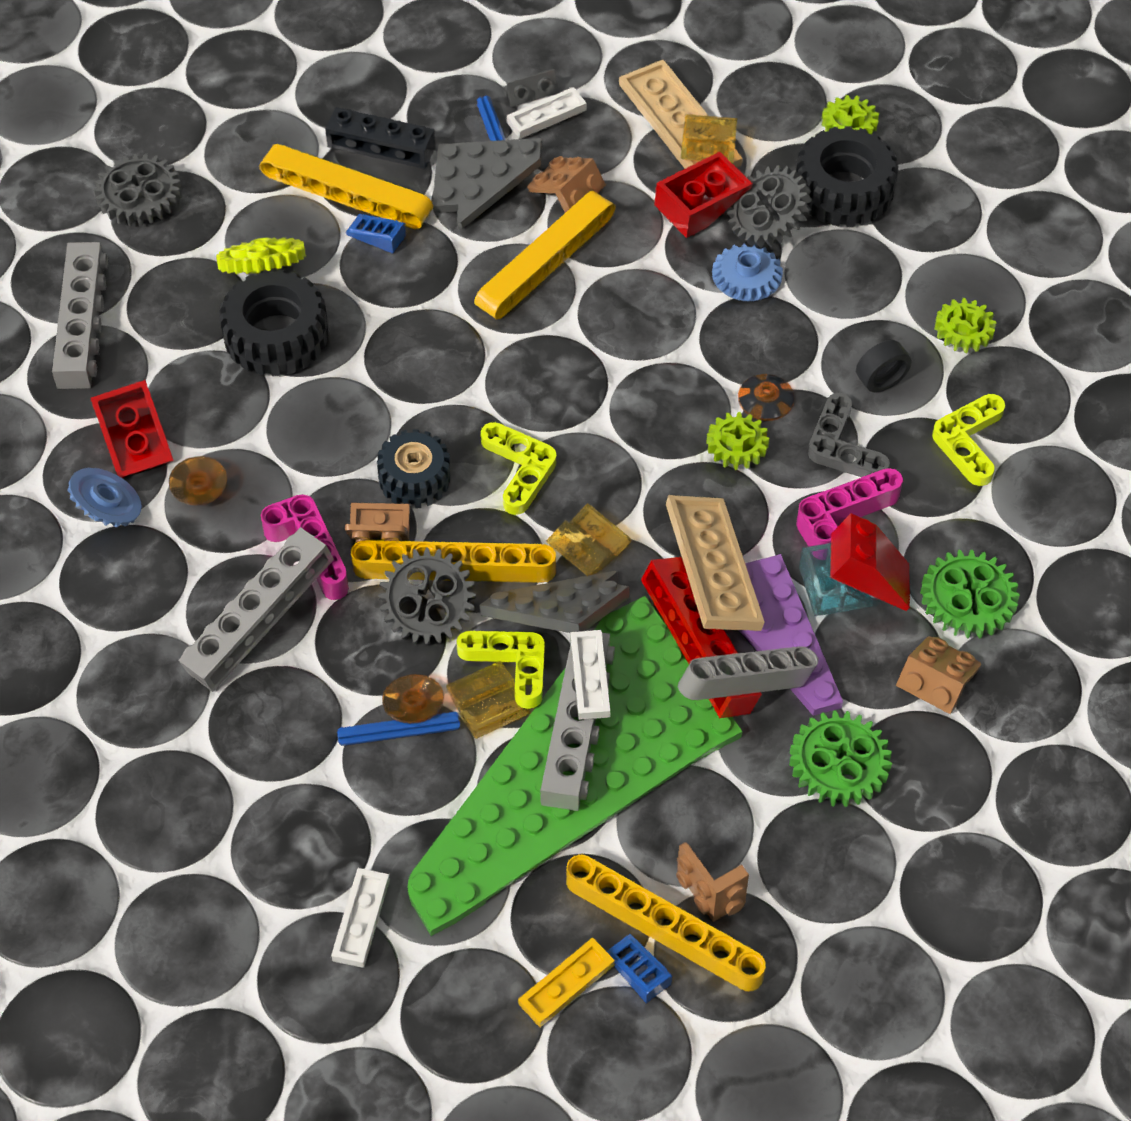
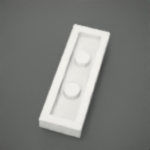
(546, 112)
(590, 674)
(360, 917)

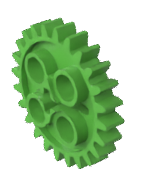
(944, 597)
(829, 780)

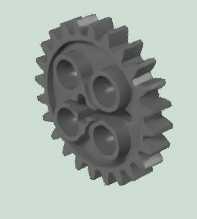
(137, 189)
(786, 194)
(453, 602)

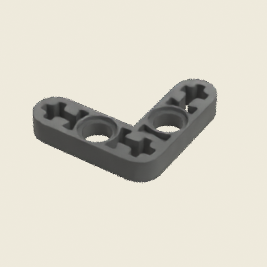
(831, 442)

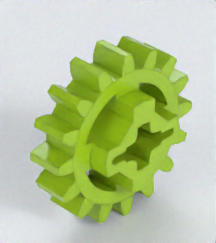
(850, 113)
(965, 325)
(737, 440)

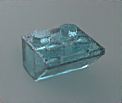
(825, 593)

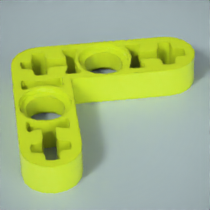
(961, 437)
(527, 459)
(522, 656)

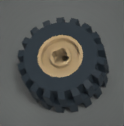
(413, 468)

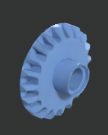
(747, 273)
(104, 496)

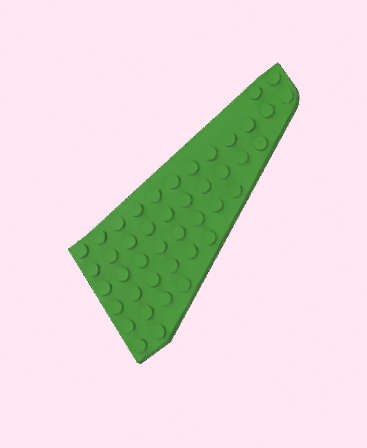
(642, 744)

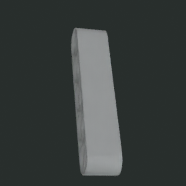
(747, 673)

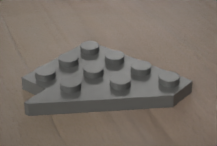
(480, 173)
(559, 605)

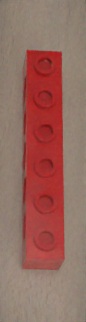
(673, 597)

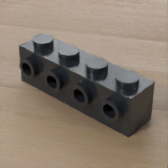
(380, 137)

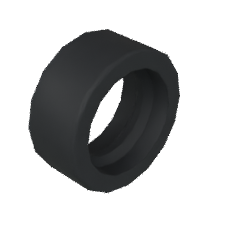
(883, 366)

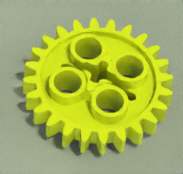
(260, 255)

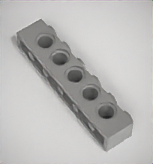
(79, 315)
(254, 624)
(556, 788)

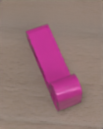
(877, 492)
(288, 520)

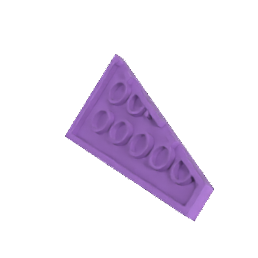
(787, 627)

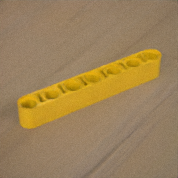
(346, 186)
(544, 255)
(495, 554)
(672, 935)

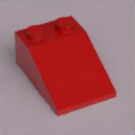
(700, 193)
(132, 429)
(869, 562)

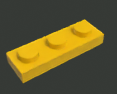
(566, 982)

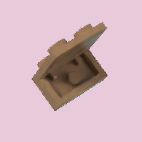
(568, 180)
(379, 522)
(938, 673)
(712, 896)

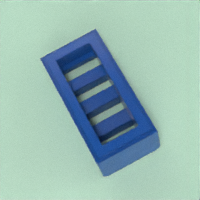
(380, 240)
(652, 988)

